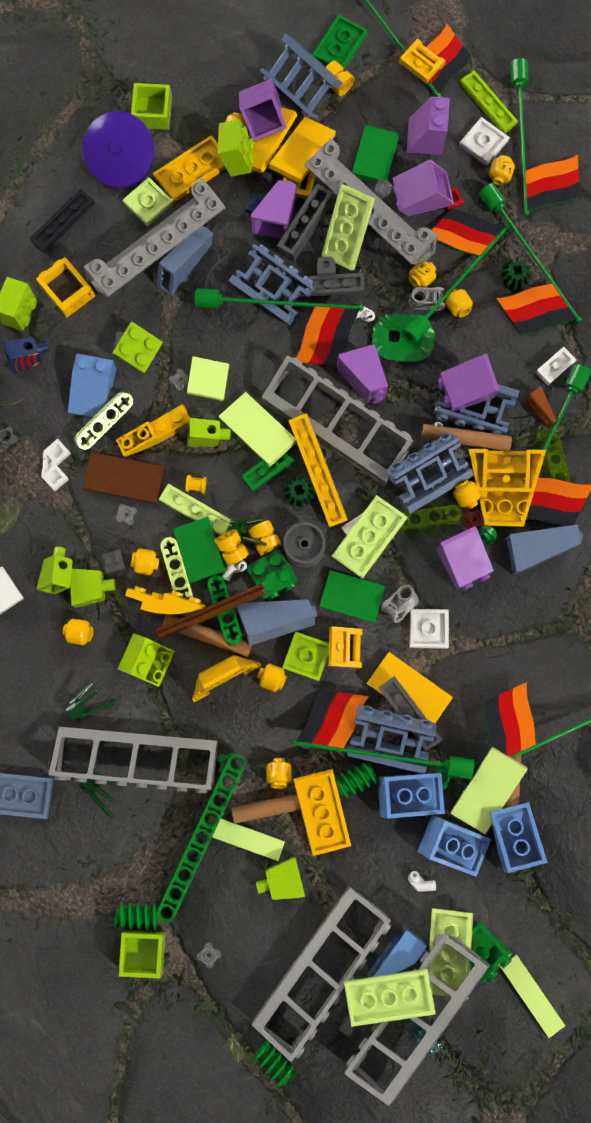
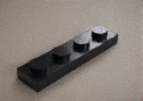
(62, 220)

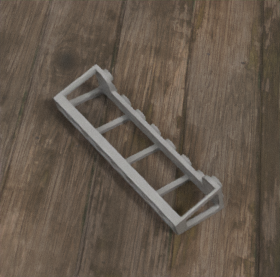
(410, 244)
(153, 245)
(325, 435)
(136, 740)
(305, 959)
(432, 1032)

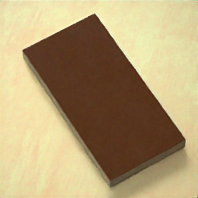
(123, 478)

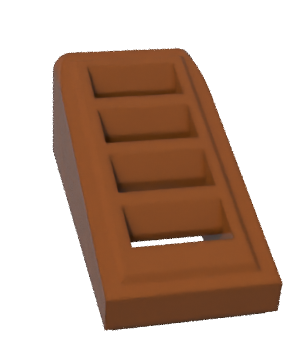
(540, 405)

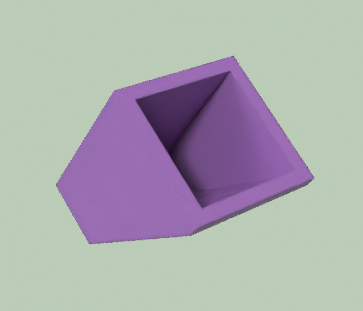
(262, 109)
(429, 127)
(422, 189)
(275, 211)
(364, 373)
(468, 383)
(465, 559)

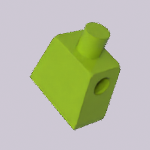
(199, 433)
(55, 572)
(89, 587)
(282, 881)

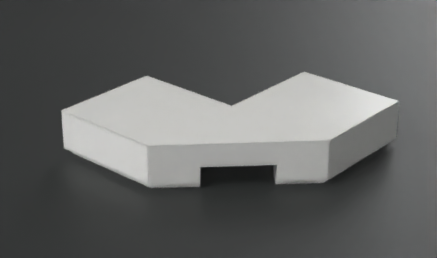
(52, 457)

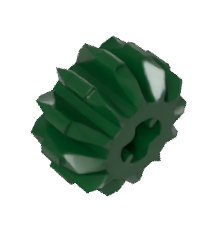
(518, 267)
(306, 490)

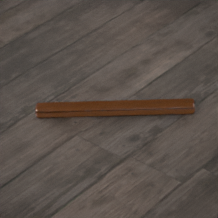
(210, 611)

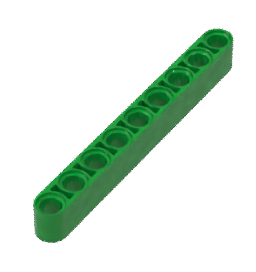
(197, 845)

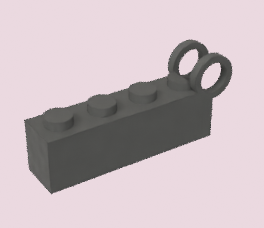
(306, 221)

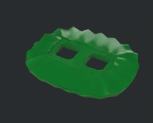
(400, 350)

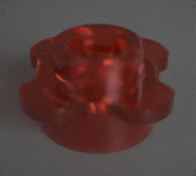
(475, 514)

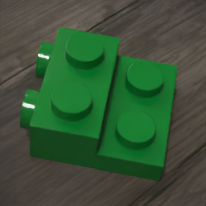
(273, 574)
(491, 950)

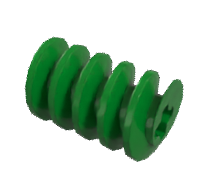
(355, 780)
(136, 916)
(275, 1064)

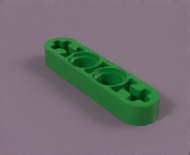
(224, 594)

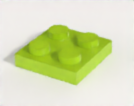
(137, 347)
(306, 656)

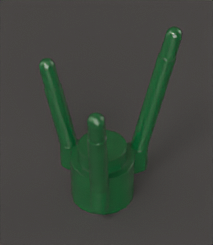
(242, 528)
(77, 707)
(91, 786)

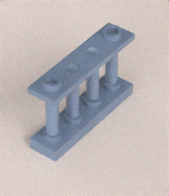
(316, 69)

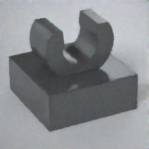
(113, 561)

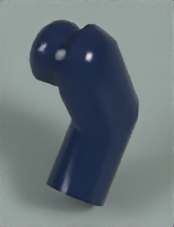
(255, 201)

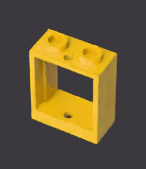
(75, 301)

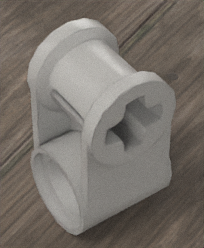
(429, 298)
(400, 604)

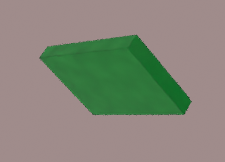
(340, 42)
(375, 154)
(199, 550)
(352, 596)

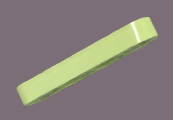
(101, 417)
(180, 572)

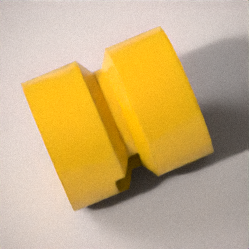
(346, 77)
(264, 532)
(232, 548)

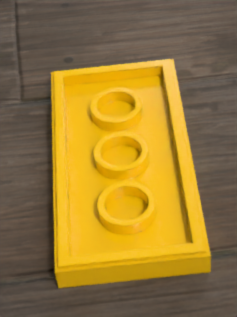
(267, 146)
(299, 148)
(185, 170)
(425, 694)
(322, 812)

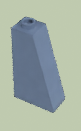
(183, 259)
(538, 546)
(275, 618)

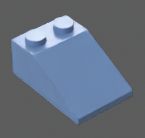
(90, 385)
(410, 795)
(517, 838)
(453, 845)
(399, 954)

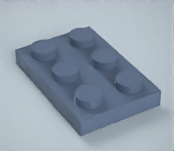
(25, 795)

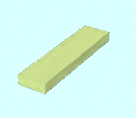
(193, 508)
(247, 838)
(533, 997)

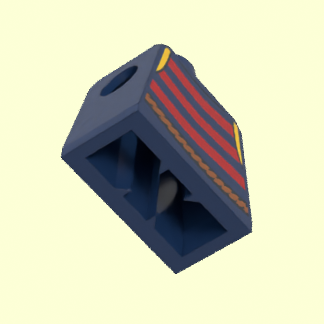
(24, 353)

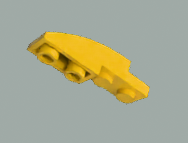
(154, 432)
(169, 604)

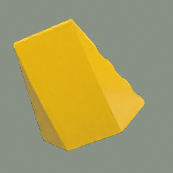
(506, 483)
(221, 673)

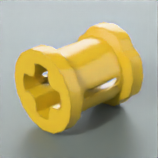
(196, 484)

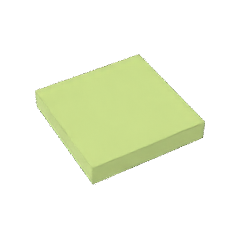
(148, 202)
(207, 378)

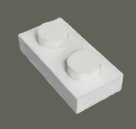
(555, 366)

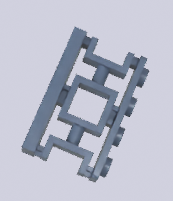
(281, 270)
(476, 420)
(435, 485)
(394, 723)

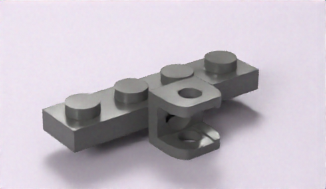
(331, 283)
(405, 705)

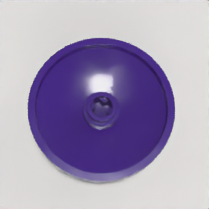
(118, 149)

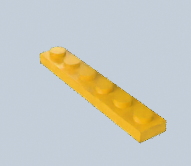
(318, 470)

